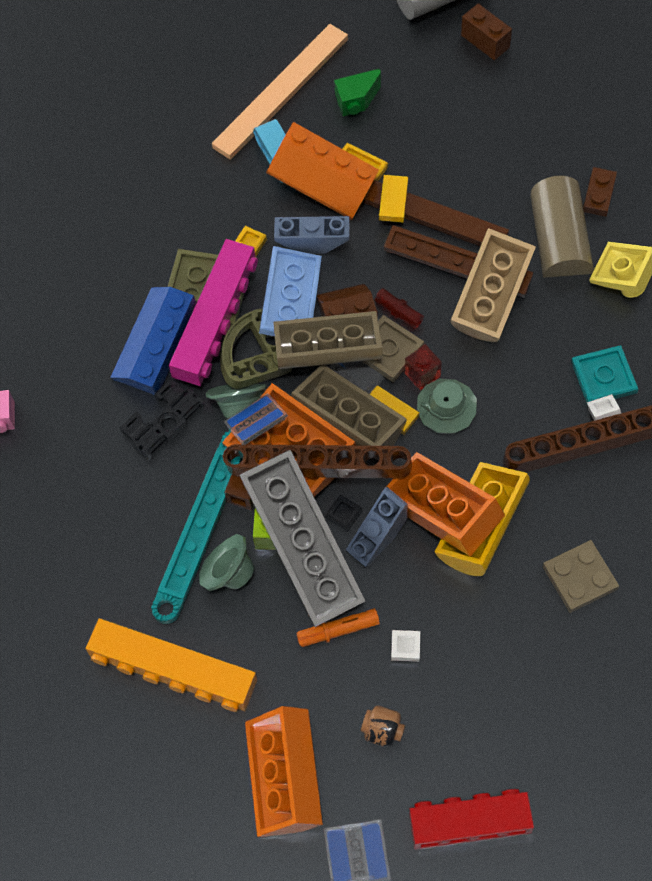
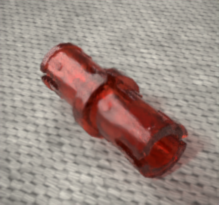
(399, 308)

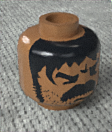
(382, 726)

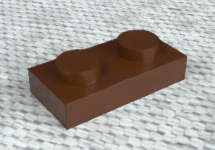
(599, 191)

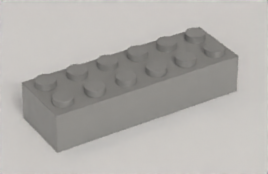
(302, 538)

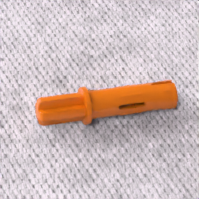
(338, 628)

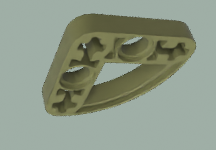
(268, 358)

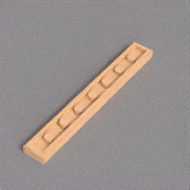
(280, 91)

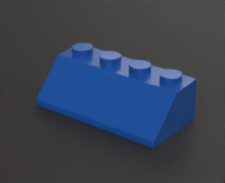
(154, 339)

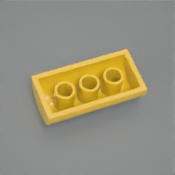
(508, 489)

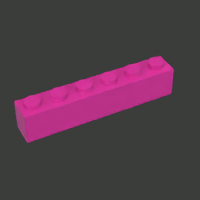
(213, 313)

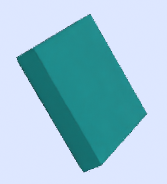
(604, 374)

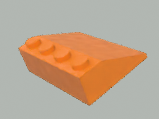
(299, 428)

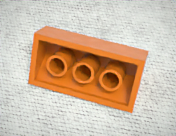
(322, 170)
(283, 772)

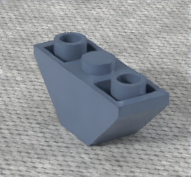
(311, 234)
(379, 527)

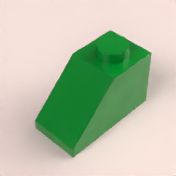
(357, 91)

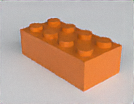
(447, 504)

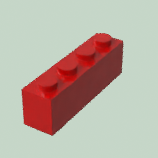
(470, 819)

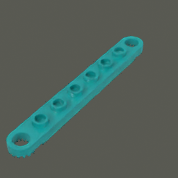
(194, 538)

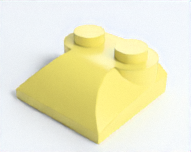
(624, 268)

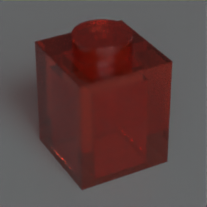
(422, 367)

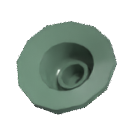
(234, 400)
(446, 416)
(227, 565)

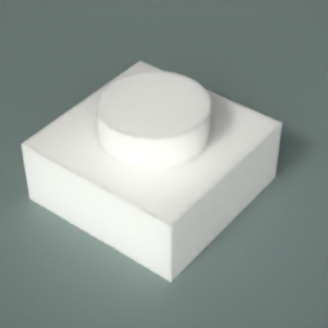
(603, 407)
(405, 645)

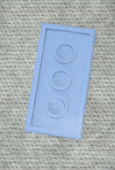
(289, 287)

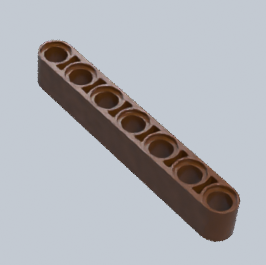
(581, 445)
(331, 454)

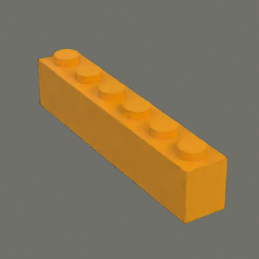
(172, 665)

